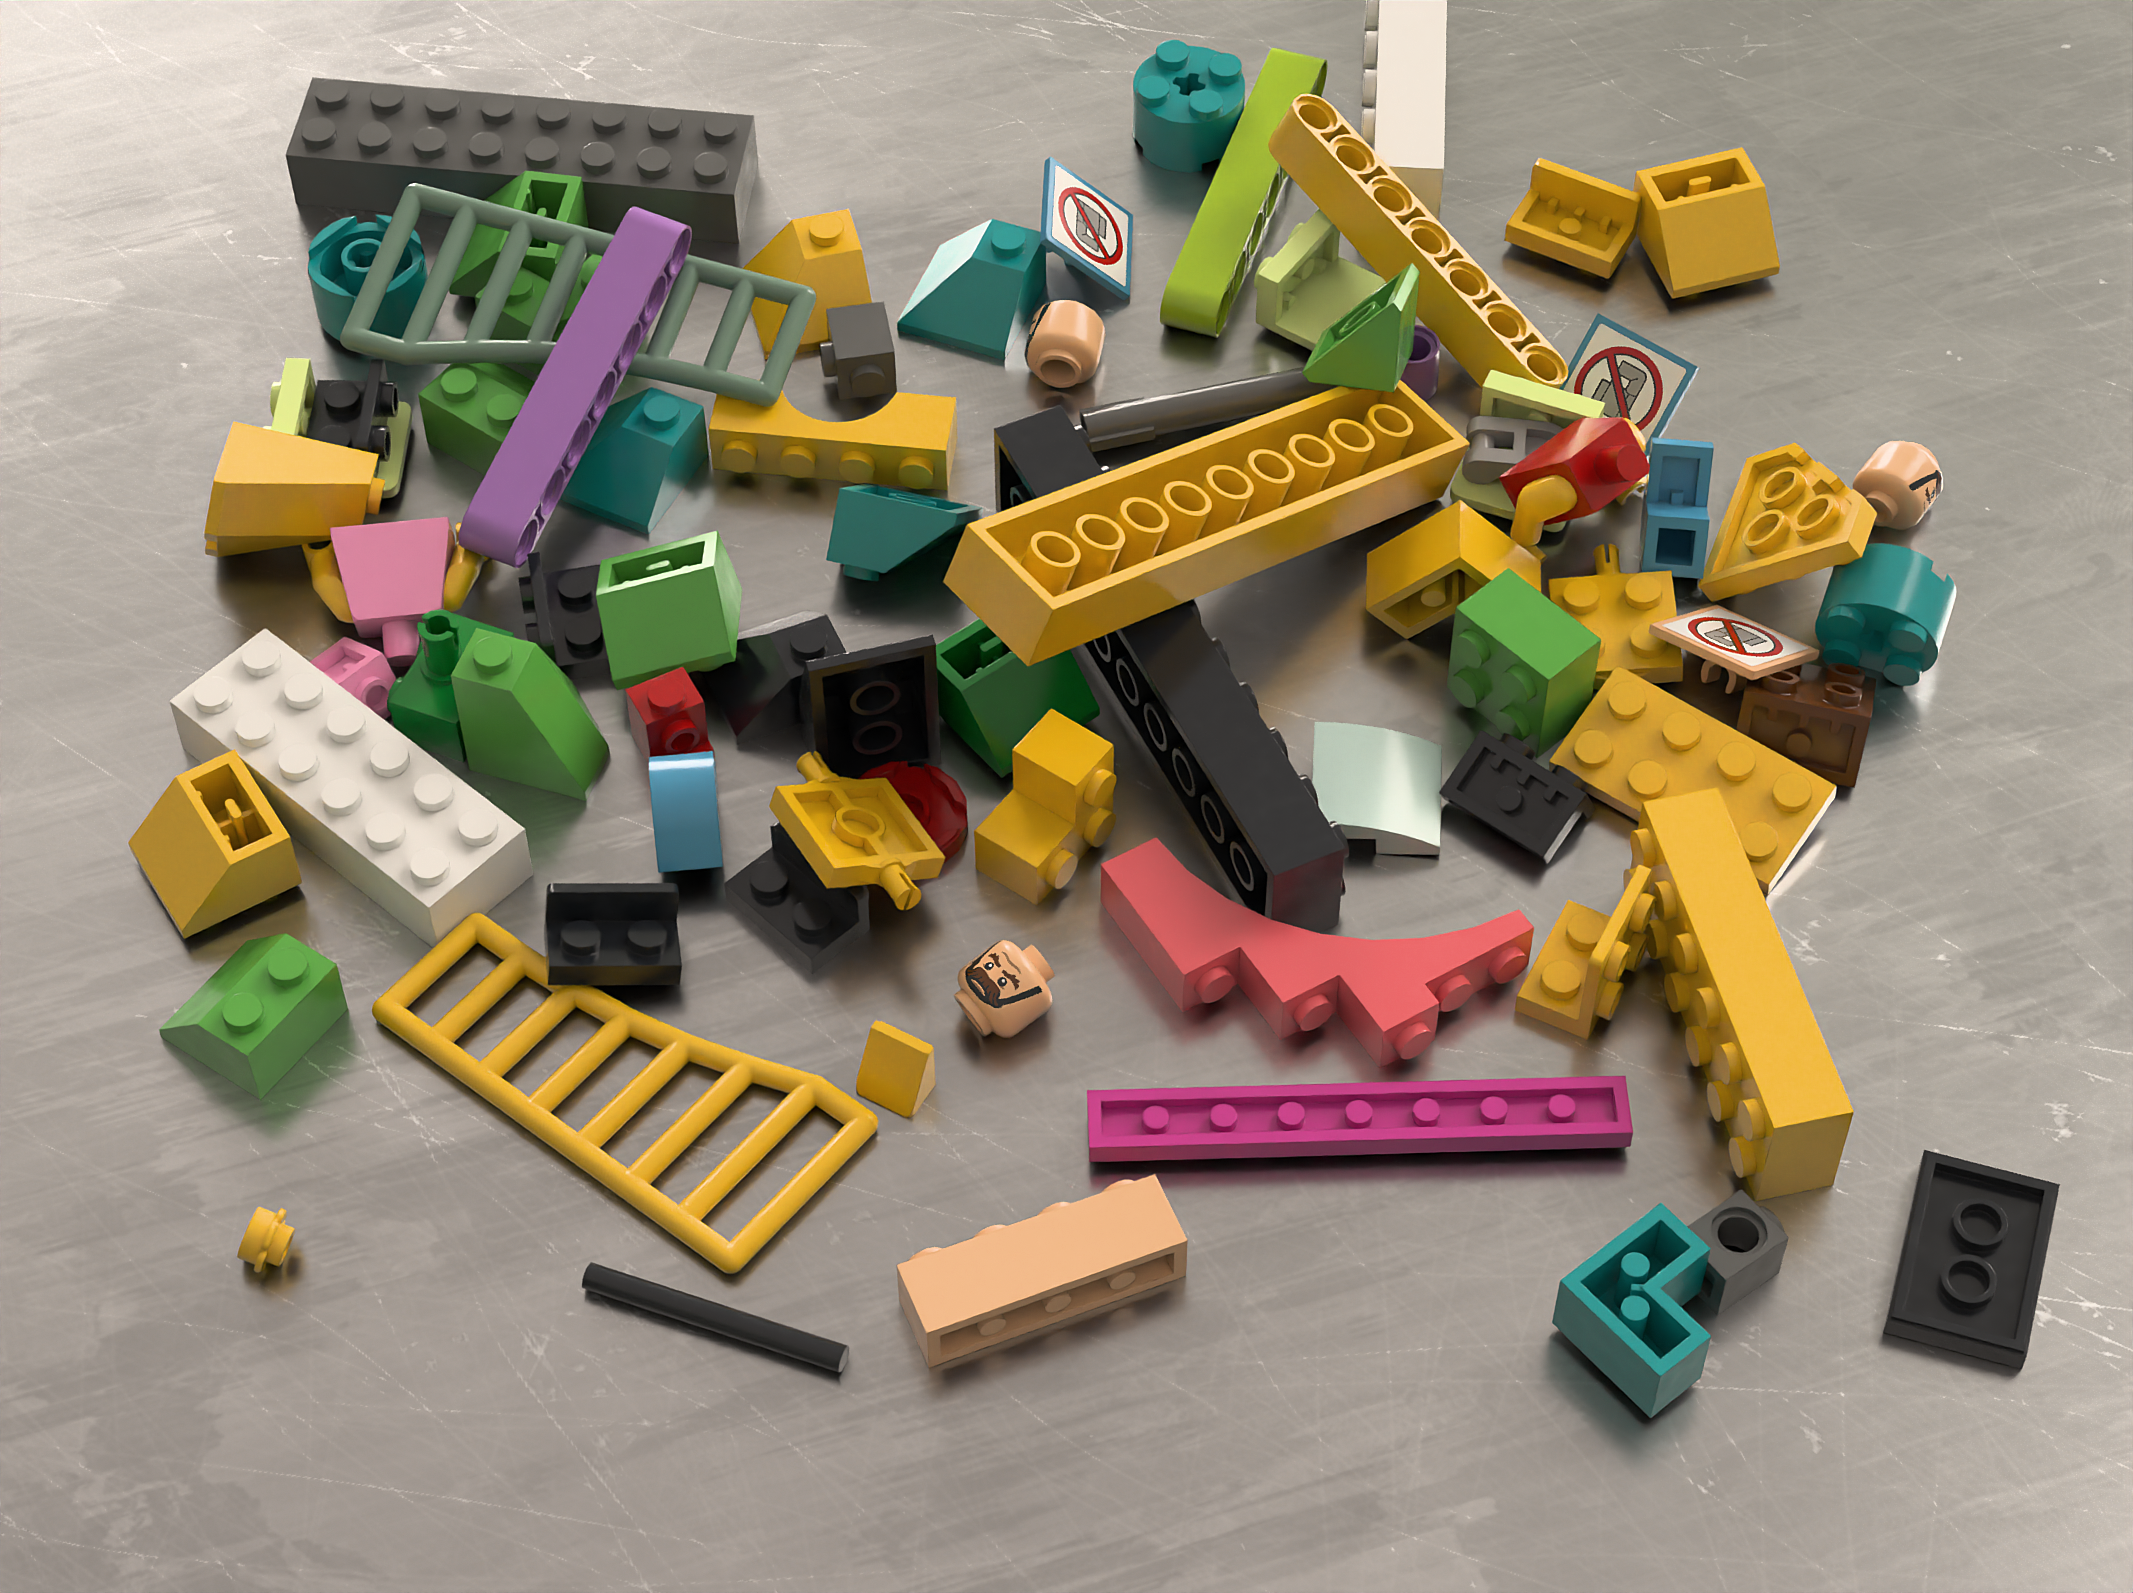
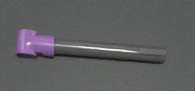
(1143, 419)

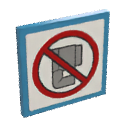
(1086, 228)
(1630, 377)

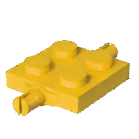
(1620, 612)
(856, 831)

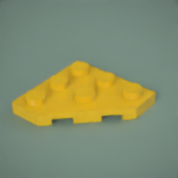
(1785, 523)

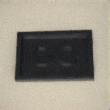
(1972, 1259)

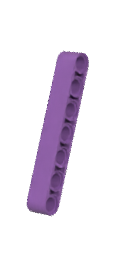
(575, 388)

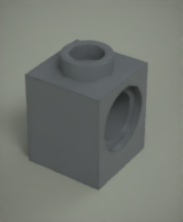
(1734, 1274)

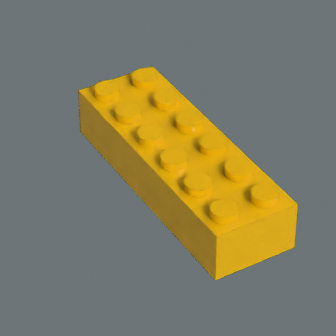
(1739, 998)

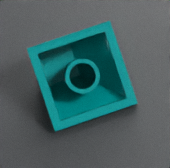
(979, 289)
(640, 459)
(890, 527)

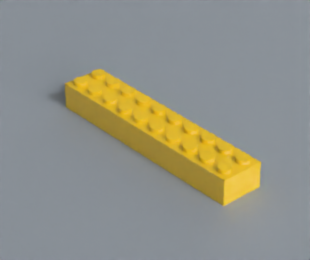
(1200, 516)

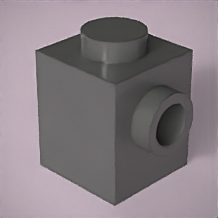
(859, 351)

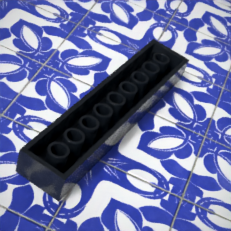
(1196, 717)

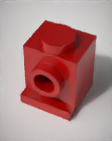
(668, 716)

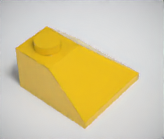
(815, 253)

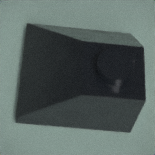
(764, 681)

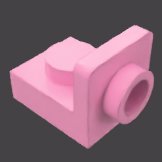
(359, 671)

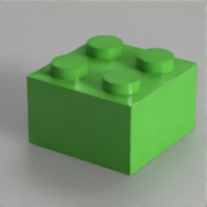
(1522, 662)

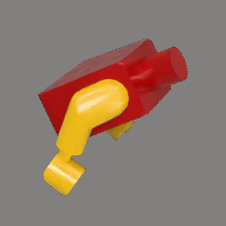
(1575, 476)

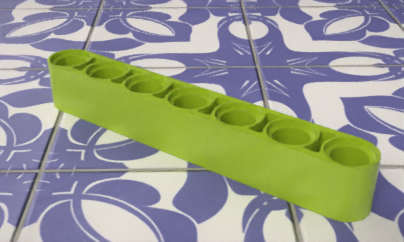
(1238, 200)

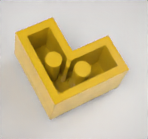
(1439, 566)
(1054, 811)

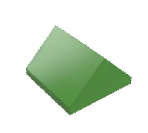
(1370, 341)

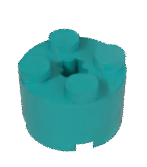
(1186, 105)
(340, 264)
(1885, 613)

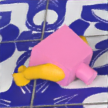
(391, 577)

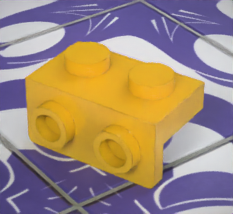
(1575, 218)

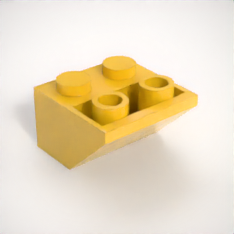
(1706, 223)
(214, 846)

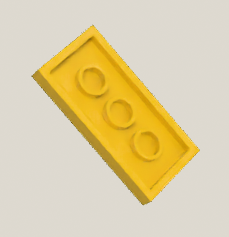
(1652, 746)

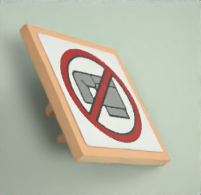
(1732, 643)

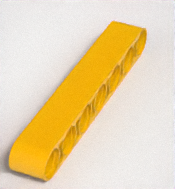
(1395, 230)

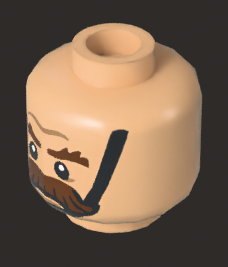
(1064, 343)
(1900, 483)
(1004, 989)

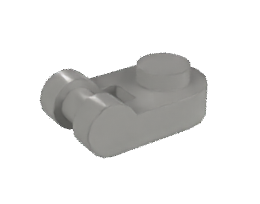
(1487, 433)

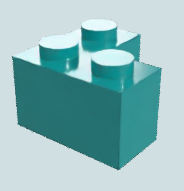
(1629, 1313)

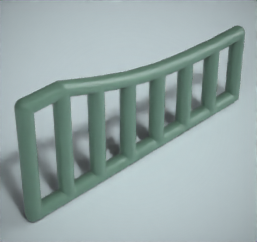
(536, 349)

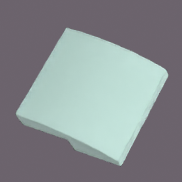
(1379, 786)

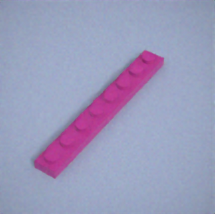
(1358, 1118)

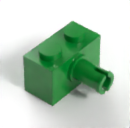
(424, 699)

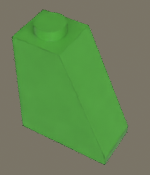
(525, 717)

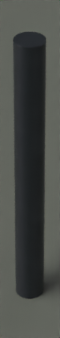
(715, 1317)

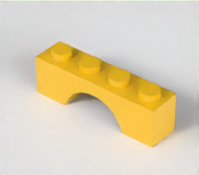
(900, 445)

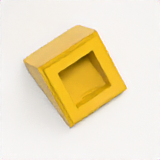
(896, 1070)

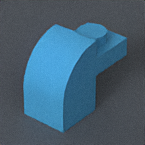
(1676, 507)
(685, 811)

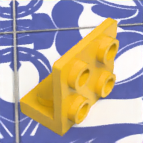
(1584, 959)

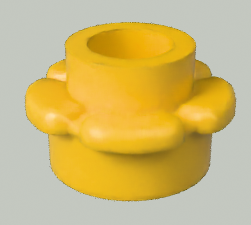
(266, 1239)

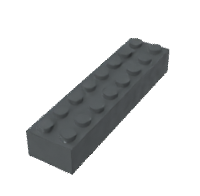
(371, 140)

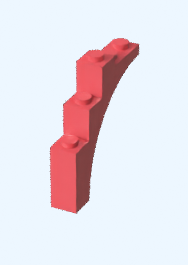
(1298, 977)

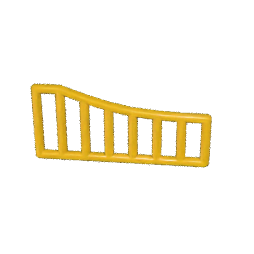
(677, 1050)

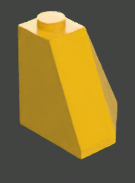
(286, 491)

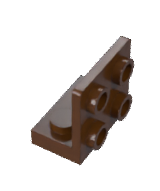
(1812, 717)

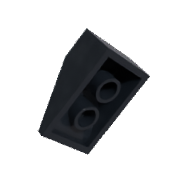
(873, 707)

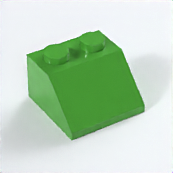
(472, 410)
(260, 1012)

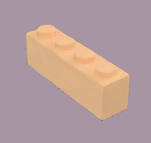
(1041, 1269)

